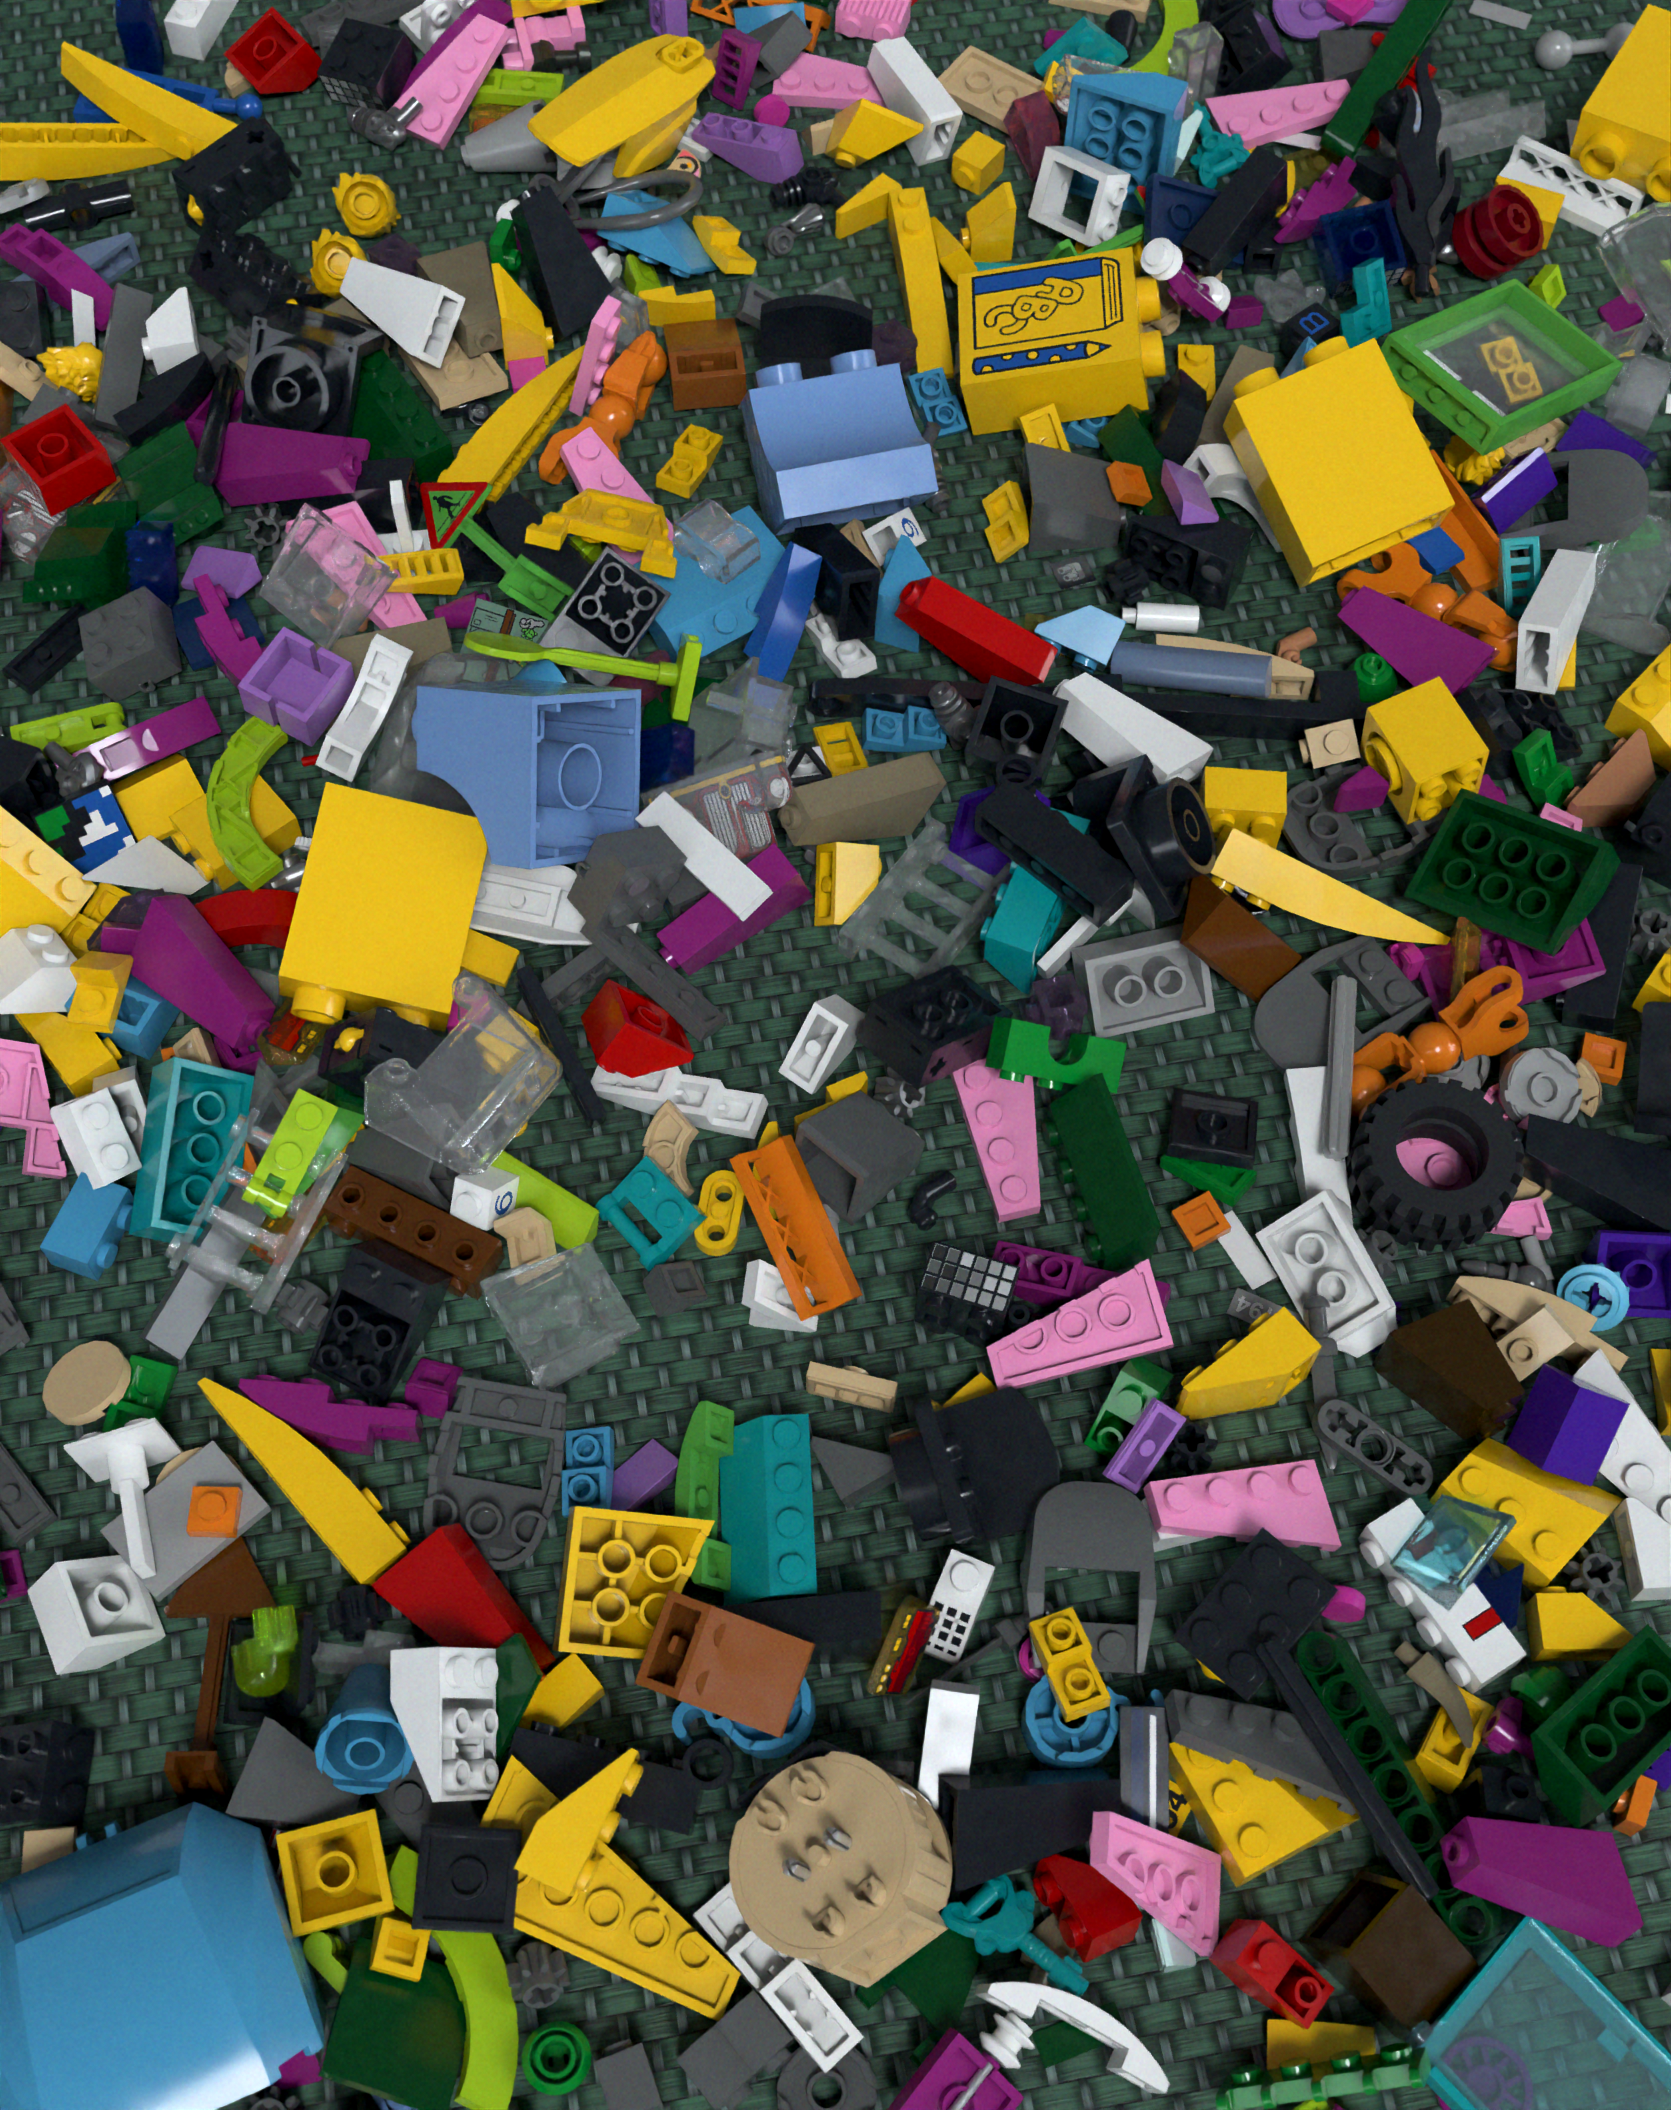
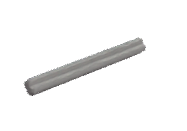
(1340, 1068)

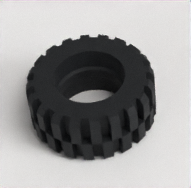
(1462, 1122)

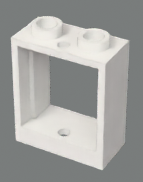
(1053, 188)

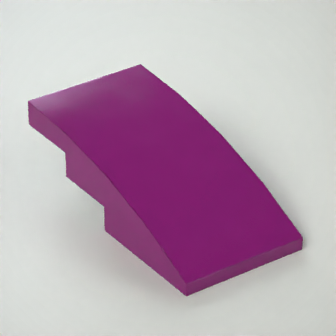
(1540, 973)

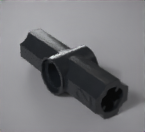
(78, 206)

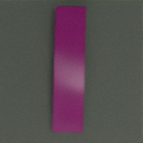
(492, 9)

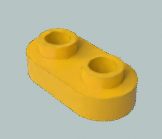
(721, 1215)

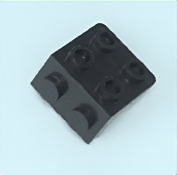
(292, 1699)
(44, 1773)

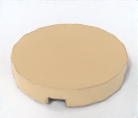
(86, 1382)

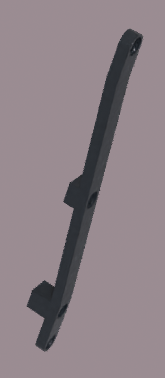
(1333, 699)

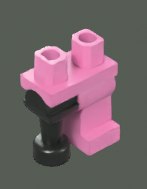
(547, 43)

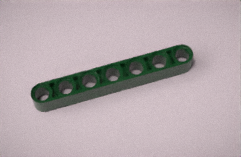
(1383, 73)
(1378, 1766)

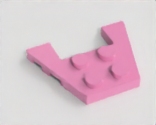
(26, 1106)
(1445, 1169)

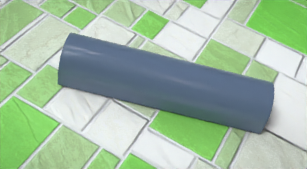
(1193, 669)

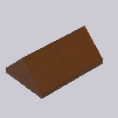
(1234, 940)

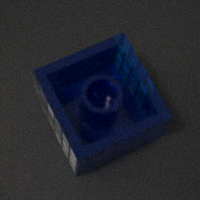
(1351, 238)

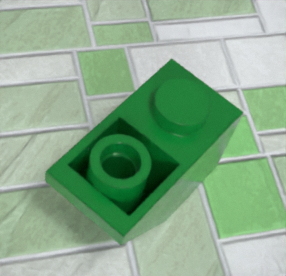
(1125, 1403)

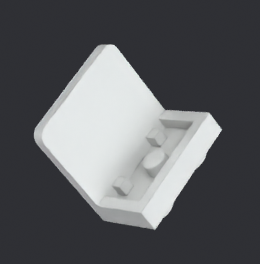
(431, 20)
(96, 1138)

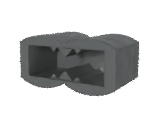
(736, 2052)

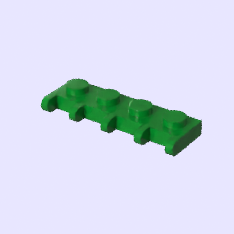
(1342, 2075)

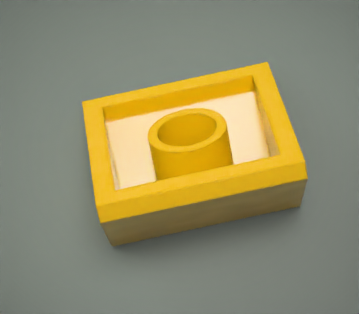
(156, 794)

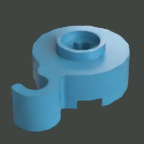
(747, 1738)
(1068, 1747)

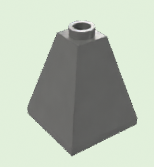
(402, 1167)
(285, 1787)

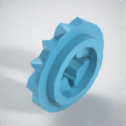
(1581, 1278)

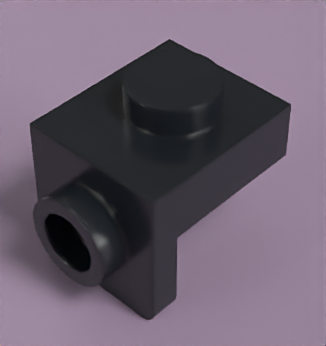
(1082, 764)

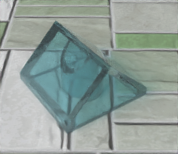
(1451, 1548)

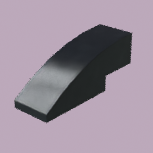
(1373, 179)
(166, 399)
(1179, 417)

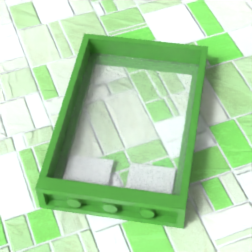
(1498, 365)

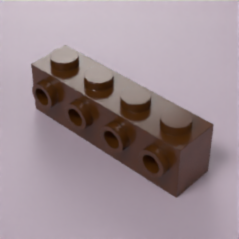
(374, 1209)

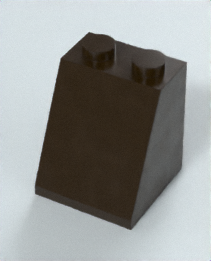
(1452, 1370)
(1390, 1952)

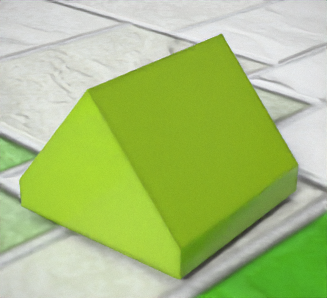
(639, 275)

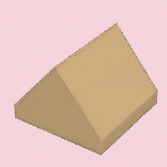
(817, 136)
(197, 1047)

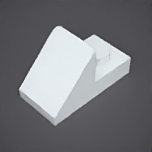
(770, 1300)

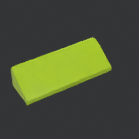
(571, 1218)

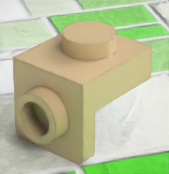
(1330, 744)
(527, 1236)

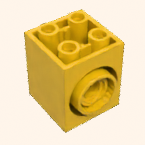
(1423, 749)

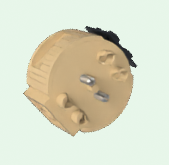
(840, 1864)

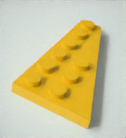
(618, 1918)

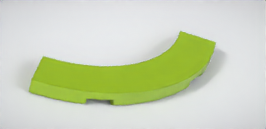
(1176, 16)
(229, 803)
(487, 1999)

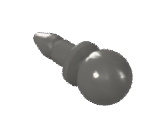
(1526, 1274)

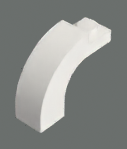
(1225, 478)
(366, 709)

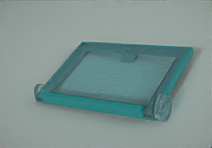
(1541, 2036)

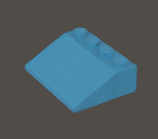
(1127, 124)
(711, 609)

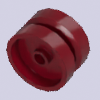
(1497, 232)

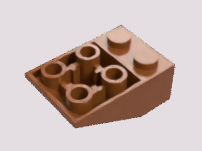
(705, 364)
(725, 1664)

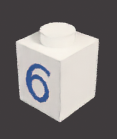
(887, 533)
(484, 1197)

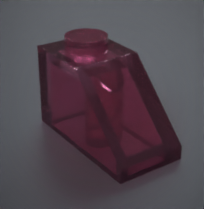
(1032, 128)

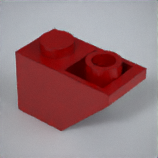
(1088, 1906)
(1271, 1971)

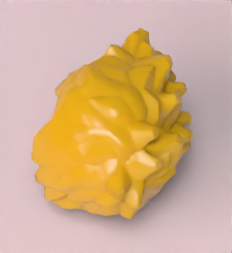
(366, 205)
(331, 261)
(74, 368)
(1468, 464)

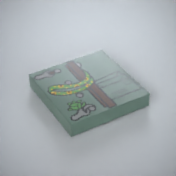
(504, 620)

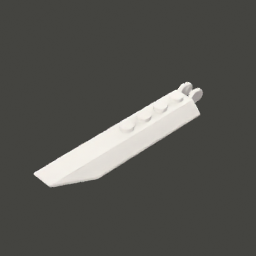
(523, 903)

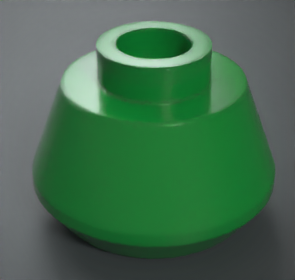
(1375, 678)
(1541, 1691)
(556, 2041)

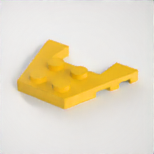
(614, 520)

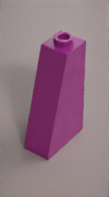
(283, 465)
(1416, 642)
(713, 929)
(198, 973)
(1547, 1874)

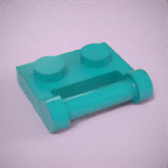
(660, 1203)

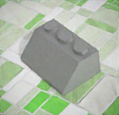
(1142, 981)

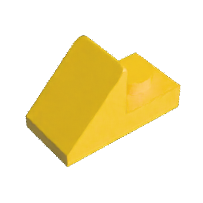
(1043, 427)
(99, 990)

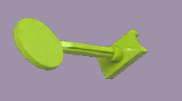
(678, 675)

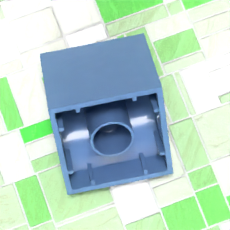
(835, 444)
(535, 762)

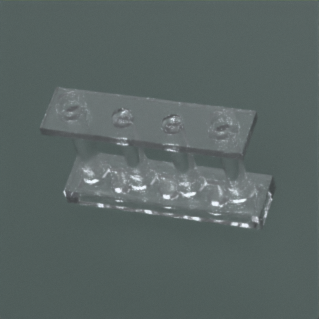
(1483, 125)
(908, 875)
(281, 1247)

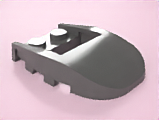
(1604, 501)
(1330, 839)
(1295, 1013)
(498, 1517)
(1093, 1530)

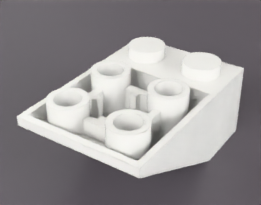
(449, 1717)

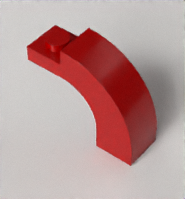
(250, 916)

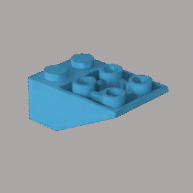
(666, 243)

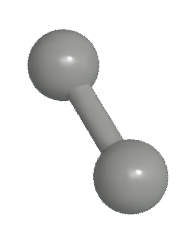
(1556, 47)

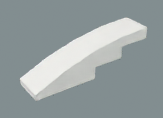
(699, 1099)
(1307, 1105)
(780, 1982)

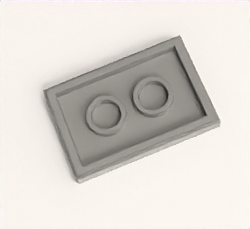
(167, 1509)

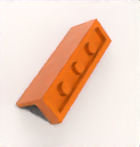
(1473, 536)

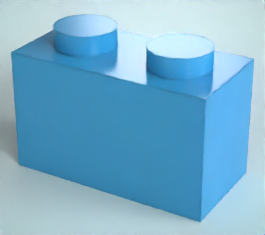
(89, 1228)

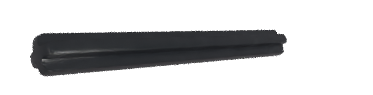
(215, 425)
(1345, 1767)

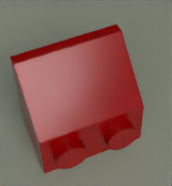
(274, 56)
(633, 1033)

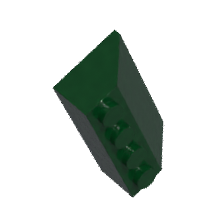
(397, 420)
(1131, 441)
(1102, 1176)
(1607, 1730)

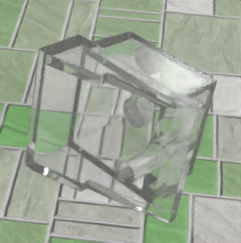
(325, 578)
(740, 717)
(560, 1314)

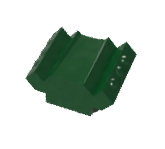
(162, 482)
(85, 557)

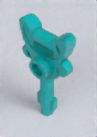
(1214, 149)
(1011, 1931)

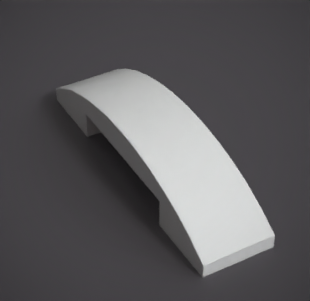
(1129, 2056)

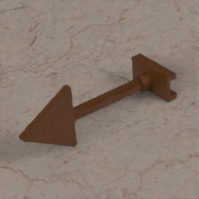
(219, 1591)

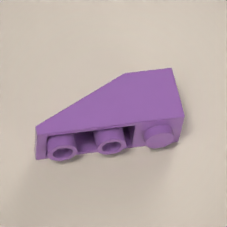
(756, 148)

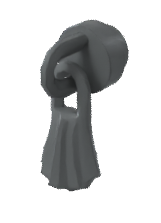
(808, 220)

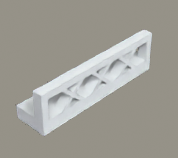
(1581, 207)

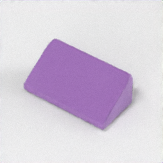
(668, 17)
(1187, 495)
(232, 569)
(1144, 1445)
(643, 1477)

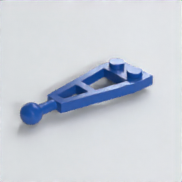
(207, 98)

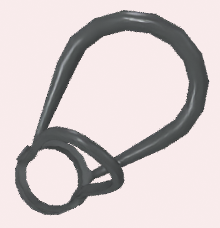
(572, 180)

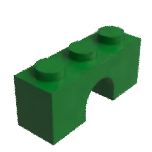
(1022, 1050)

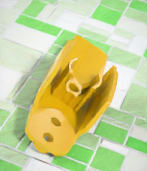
(630, 101)

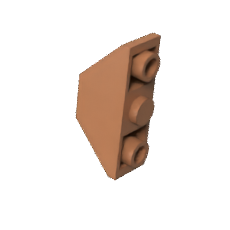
(1615, 787)

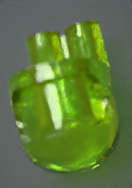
(264, 1661)

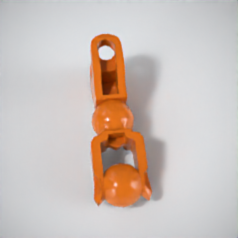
(625, 398)
(1410, 584)
(1464, 1030)

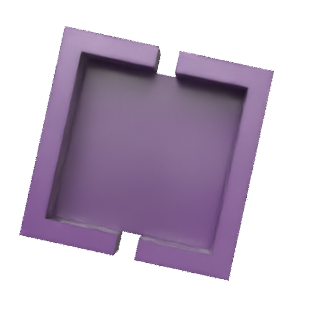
(291, 691)

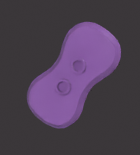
(1305, 18)

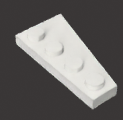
(1638, 1455)

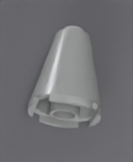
(509, 145)

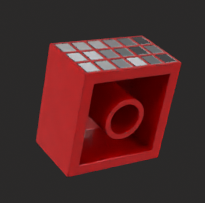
(58, 460)

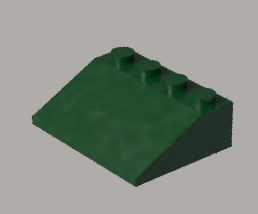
(1513, 872)

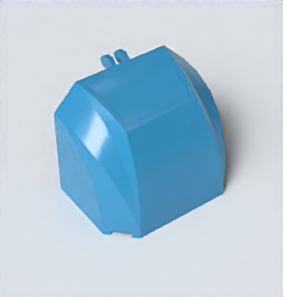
(152, 1971)

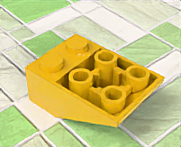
(1253, 1371)
(568, 1834)

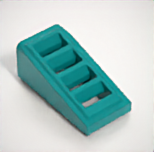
(1505, 578)

